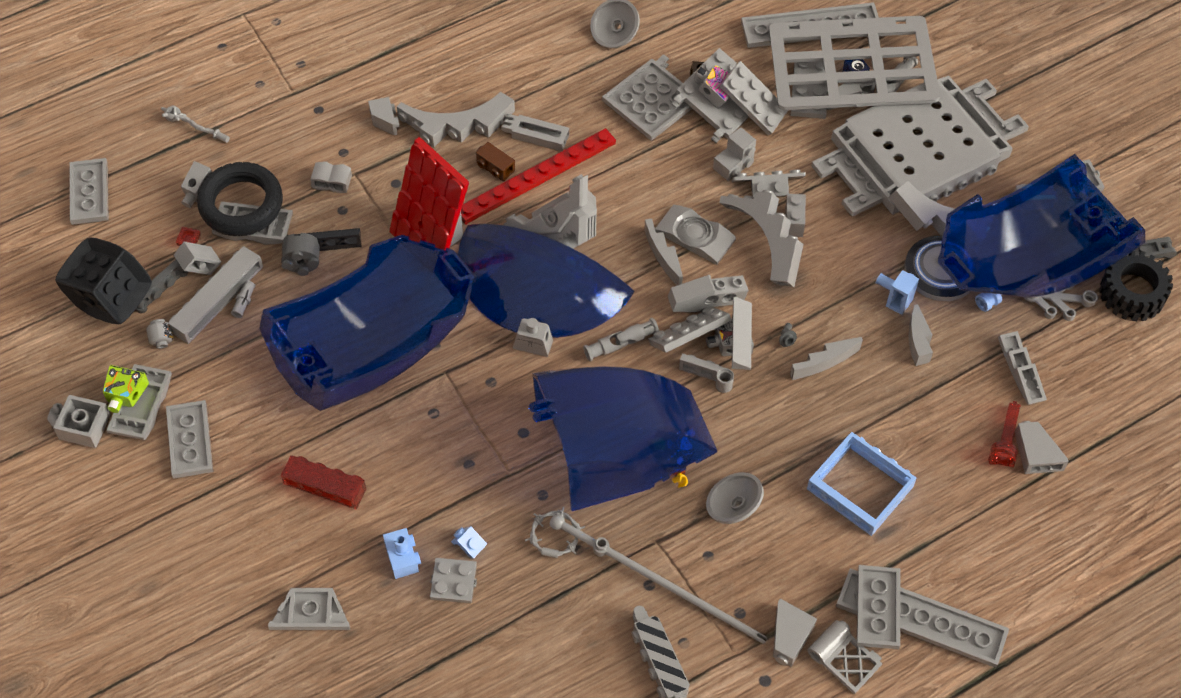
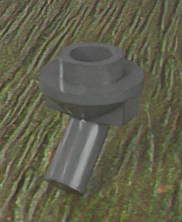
(787, 336)

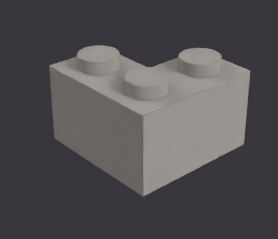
(736, 156)

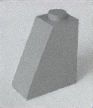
(1038, 449)
(791, 632)

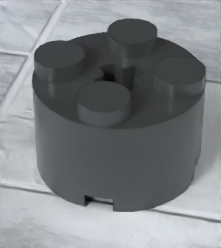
(300, 253)

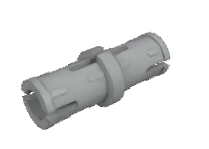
(243, 299)

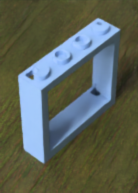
(845, 506)

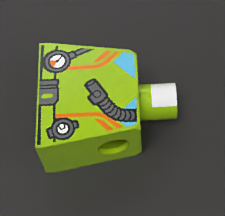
(123, 387)

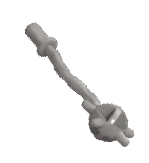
(173, 113)

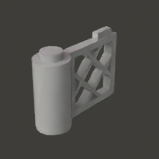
(834, 641)

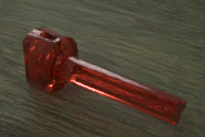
(1003, 451)

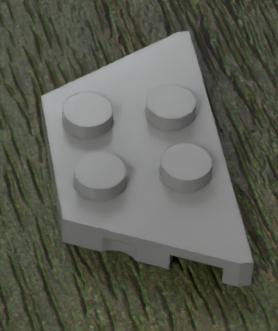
(310, 611)

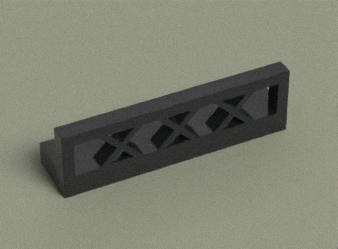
(338, 239)

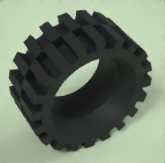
(1131, 303)

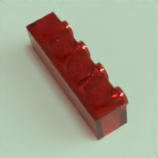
(323, 481)

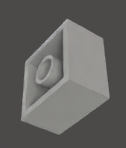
(82, 421)

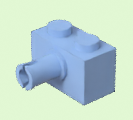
(901, 290)
(401, 554)

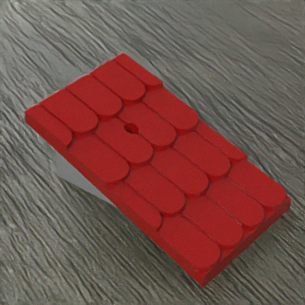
(429, 199)

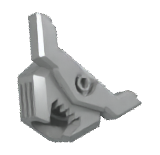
(565, 219)

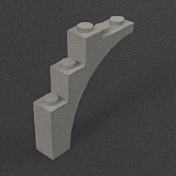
(458, 125)
(920, 209)
(785, 249)

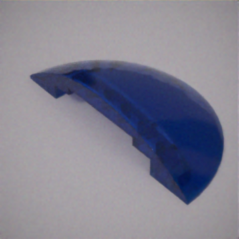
(538, 279)

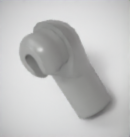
(54, 413)

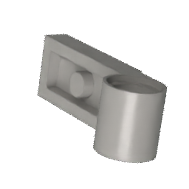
(708, 370)

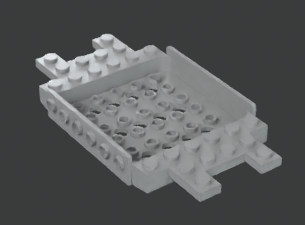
(875, 174)

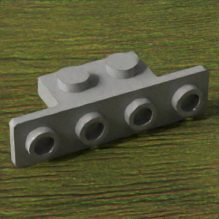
(776, 182)

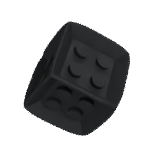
(103, 280)

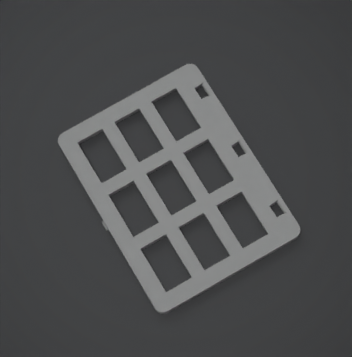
(863, 27)

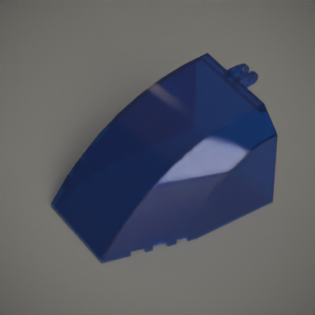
(620, 429)

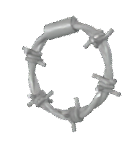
(547, 551)

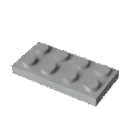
(809, 89)
(753, 97)
(89, 191)
(689, 329)
(189, 439)
(878, 607)

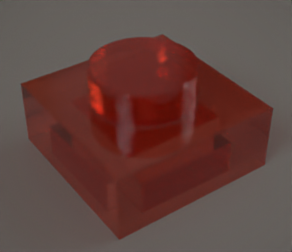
(188, 235)

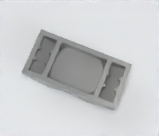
(696, 233)
(270, 235)
(141, 418)

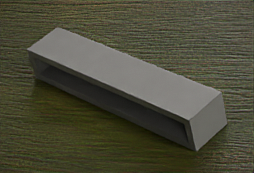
(215, 294)

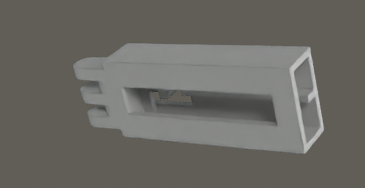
(544, 133)

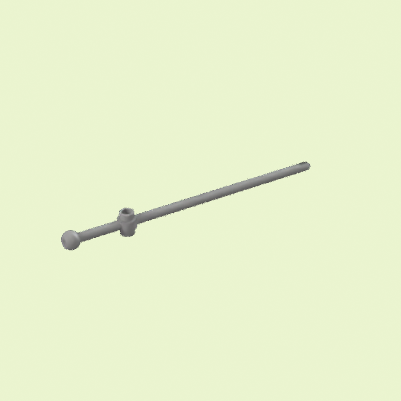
(601, 548)

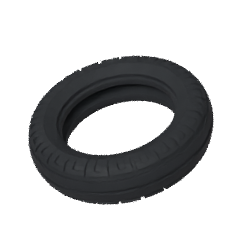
(246, 223)

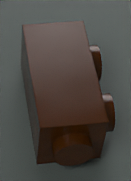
(495, 161)

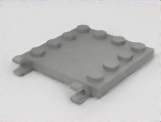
(647, 97)
(728, 116)

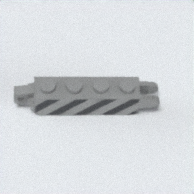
(659, 655)

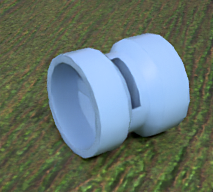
(987, 300)

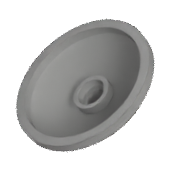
(609, 17)
(734, 498)

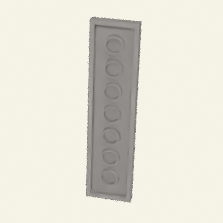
(757, 27)
(939, 624)

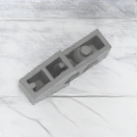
(706, 292)

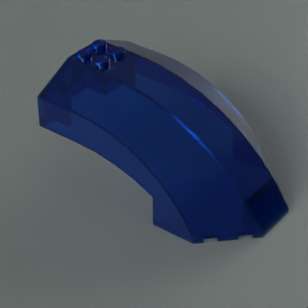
(1037, 236)
(368, 322)

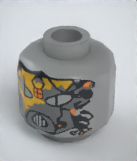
(159, 333)

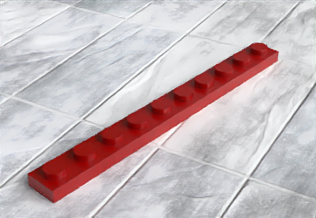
(536, 175)

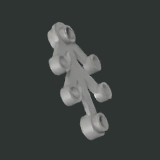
(1058, 297)

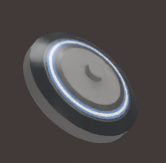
(933, 280)

